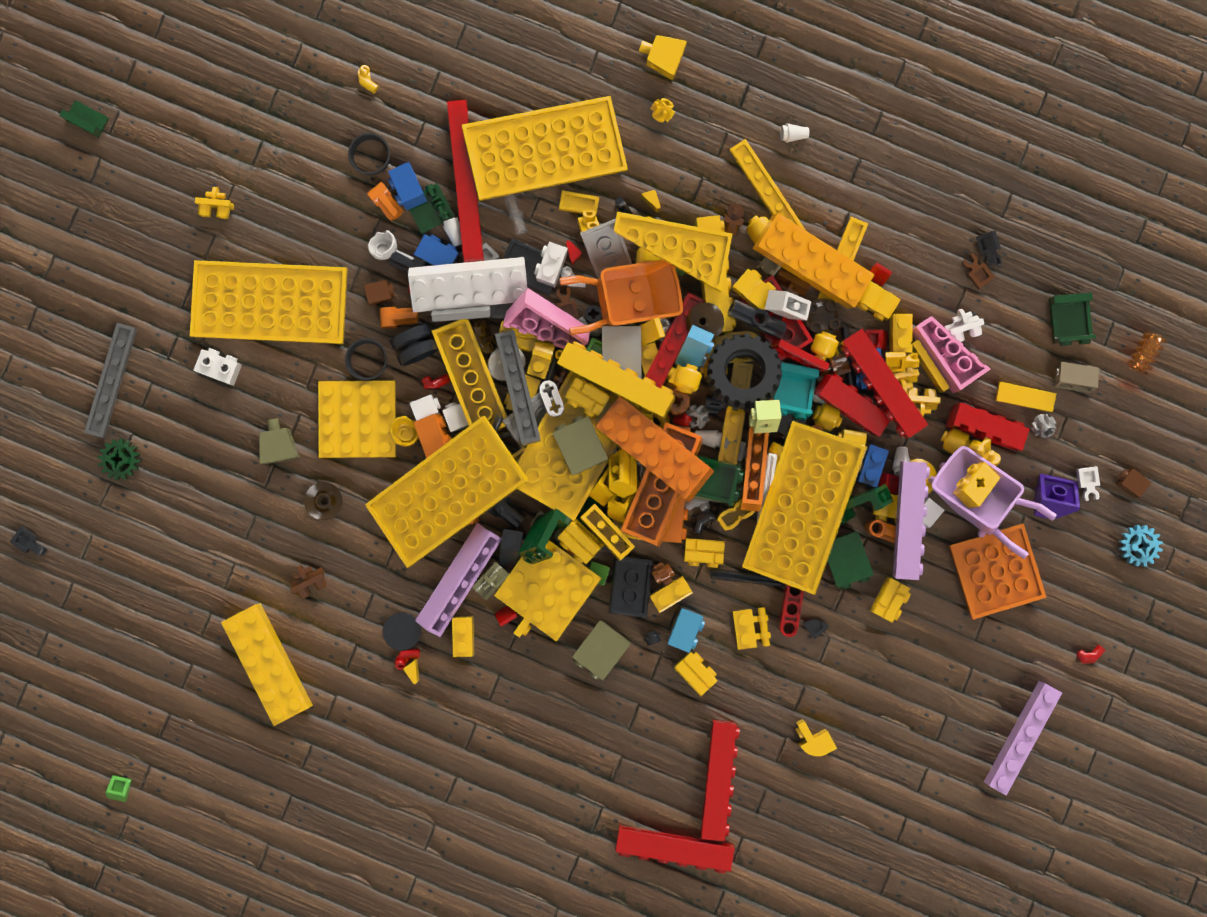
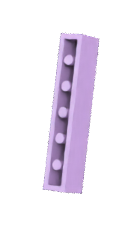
(909, 520)
(458, 580)
(1022, 737)

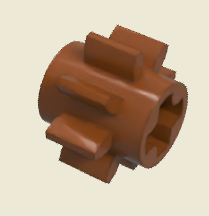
(663, 573)

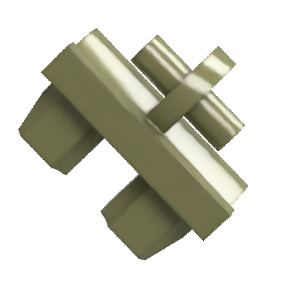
(490, 581)

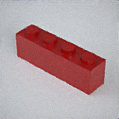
(852, 405)

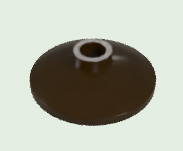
(713, 316)
(314, 497)

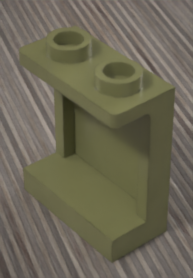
(579, 445)
(601, 650)

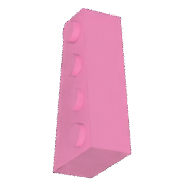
(543, 319)
(949, 355)

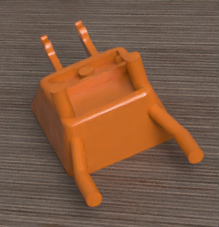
(633, 294)

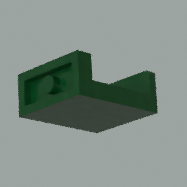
(1071, 319)
(723, 482)
(879, 497)
(535, 544)
(849, 561)

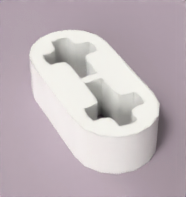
(556, 397)

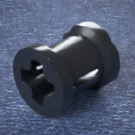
(588, 312)

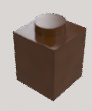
(379, 292)
(1133, 483)

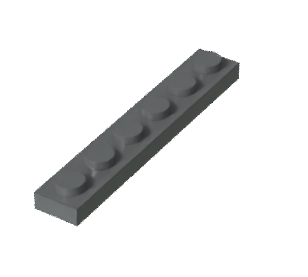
(110, 380)
(517, 388)

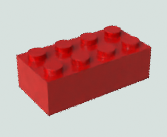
(796, 332)

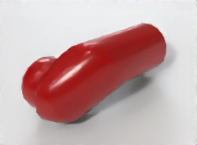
(436, 383)

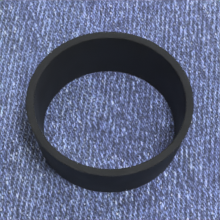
(358, 140)
(350, 350)

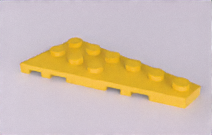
(689, 248)

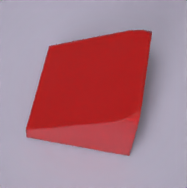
(574, 253)
(880, 273)
(878, 338)
(891, 480)
(505, 615)

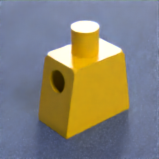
(664, 54)

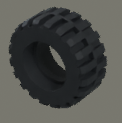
(750, 348)

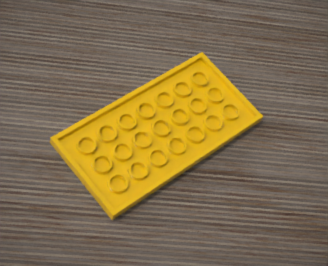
(544, 148)
(268, 302)
(545, 466)
(446, 491)
(804, 507)

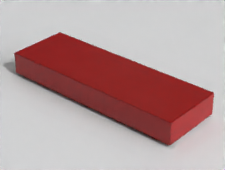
(799, 355)

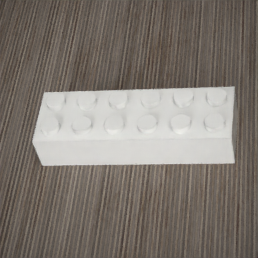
(467, 284)

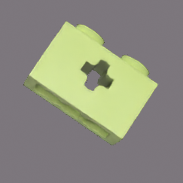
(765, 416)

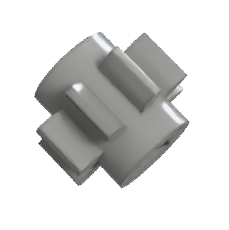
(699, 416)
(1043, 425)

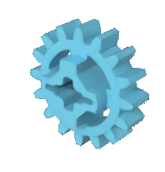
(1142, 552)

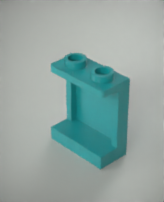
(796, 390)

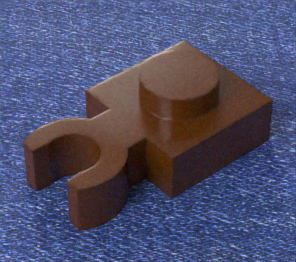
(979, 274)
(566, 305)

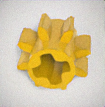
(662, 110)

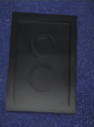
(531, 257)
(630, 587)

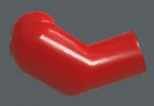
(682, 420)
(404, 657)
(1090, 657)

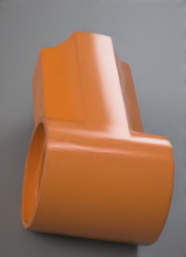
(383, 198)
(392, 317)
(885, 532)

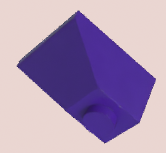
(1057, 495)

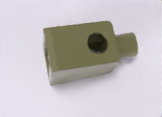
(276, 444)

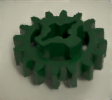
(118, 468)

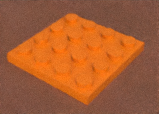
(994, 575)

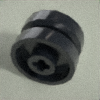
(414, 345)

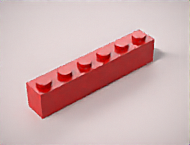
(883, 384)
(718, 780)
(674, 848)

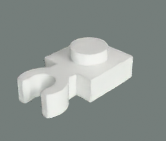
(1088, 479)

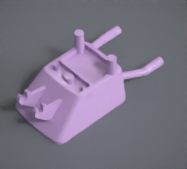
(994, 507)

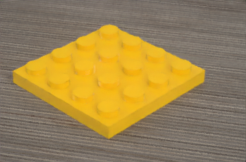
(356, 419)
(549, 591)

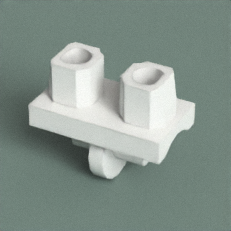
(964, 322)

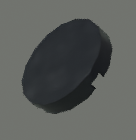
(402, 631)

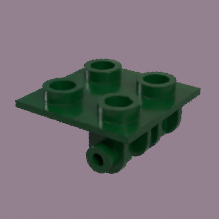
(434, 211)

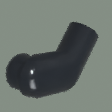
(702, 518)

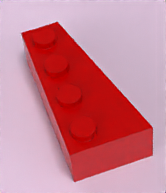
(985, 425)

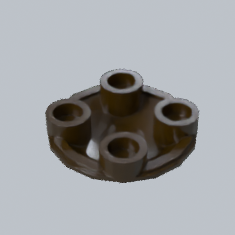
(823, 316)
(484, 336)

